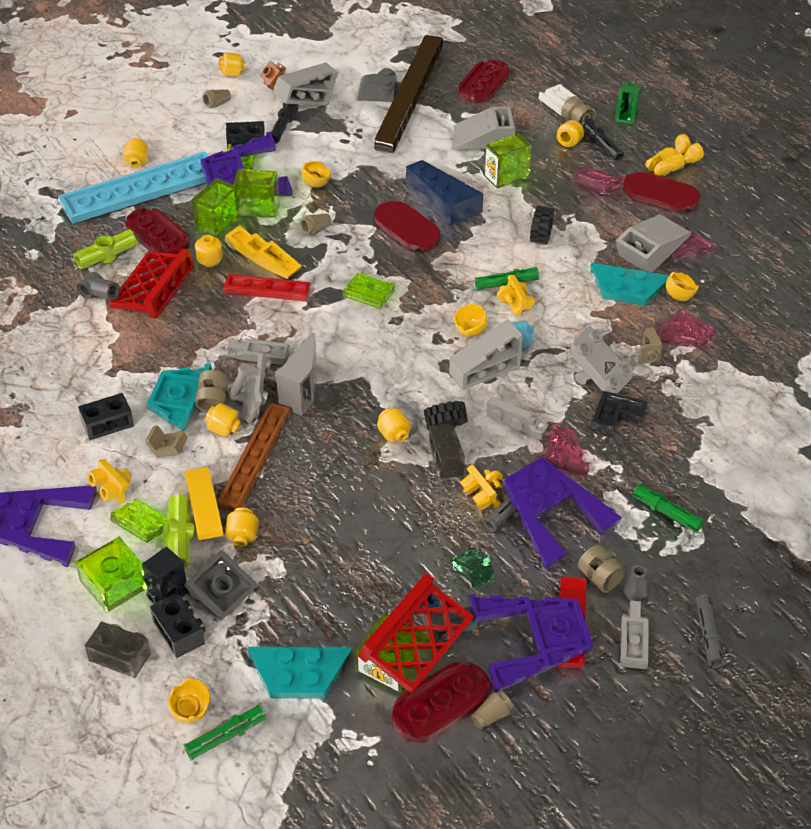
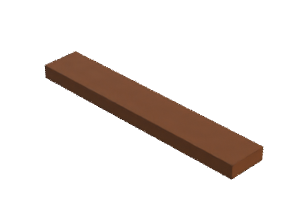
(254, 457)

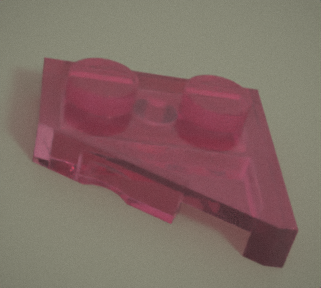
(598, 180)
(692, 245)
(686, 330)
(564, 451)

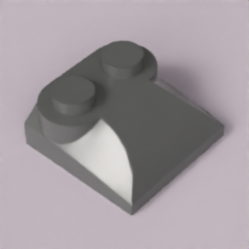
(378, 86)
(220, 585)

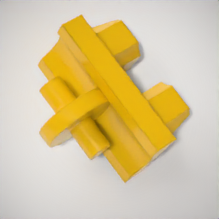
(515, 295)
(113, 481)
(487, 495)

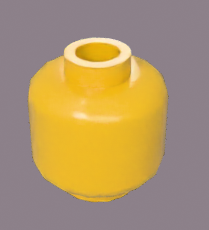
(231, 64)
(570, 133)
(135, 152)
(208, 251)
(222, 420)
(394, 425)
(241, 527)

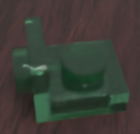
(474, 565)

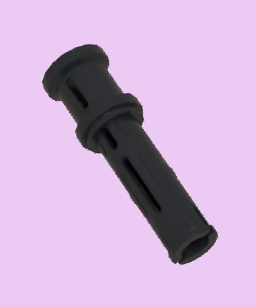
(285, 116)
(596, 135)

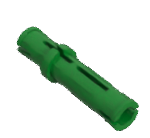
(501, 279)
(659, 503)
(254, 716)

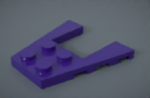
(225, 165)
(540, 489)
(21, 510)
(555, 626)

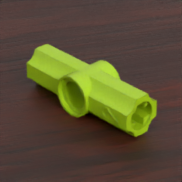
(105, 249)
(177, 528)

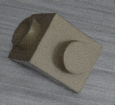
(651, 347)
(165, 444)

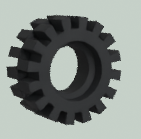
(542, 225)
(446, 412)

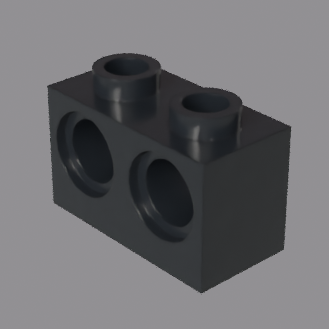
(242, 132)
(106, 416)
(164, 576)
(173, 619)

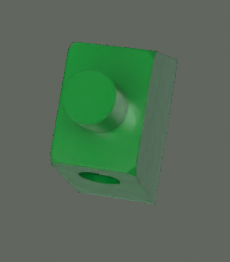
(628, 98)

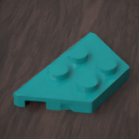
(627, 284)
(176, 395)
(299, 670)

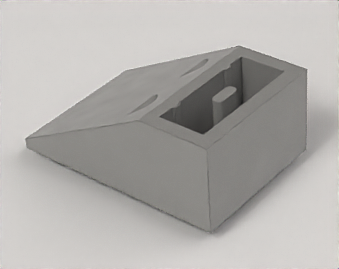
(484, 128)
(651, 242)
(298, 378)

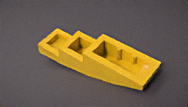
(262, 253)
(203, 503)

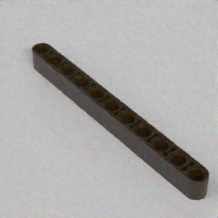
(408, 94)

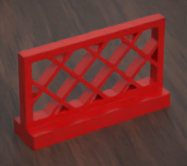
(163, 287)
(395, 623)

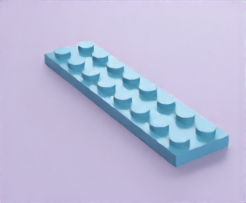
(133, 188)

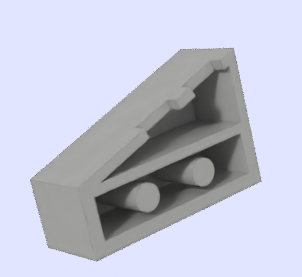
(307, 85)
(488, 356)

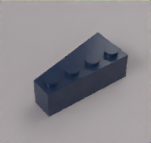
(443, 193)

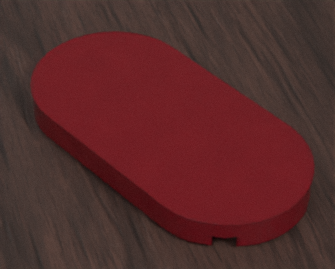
(483, 81)
(661, 191)
(407, 226)
(157, 231)
(440, 702)

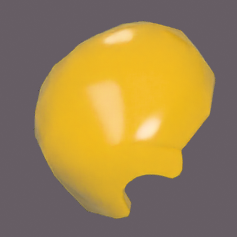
(315, 174)
(681, 286)
(470, 320)
(189, 701)

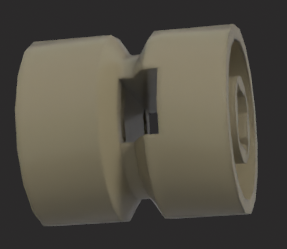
(577, 110)
(211, 389)
(602, 568)

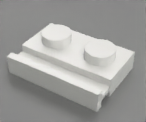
(555, 97)

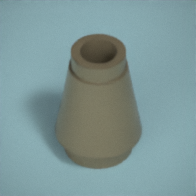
(212, 98)
(313, 223)
(493, 709)

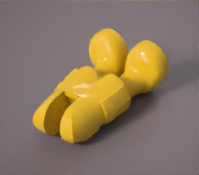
(674, 159)

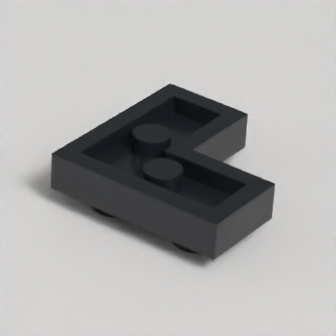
(617, 406)

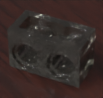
(446, 450)
(113, 649)

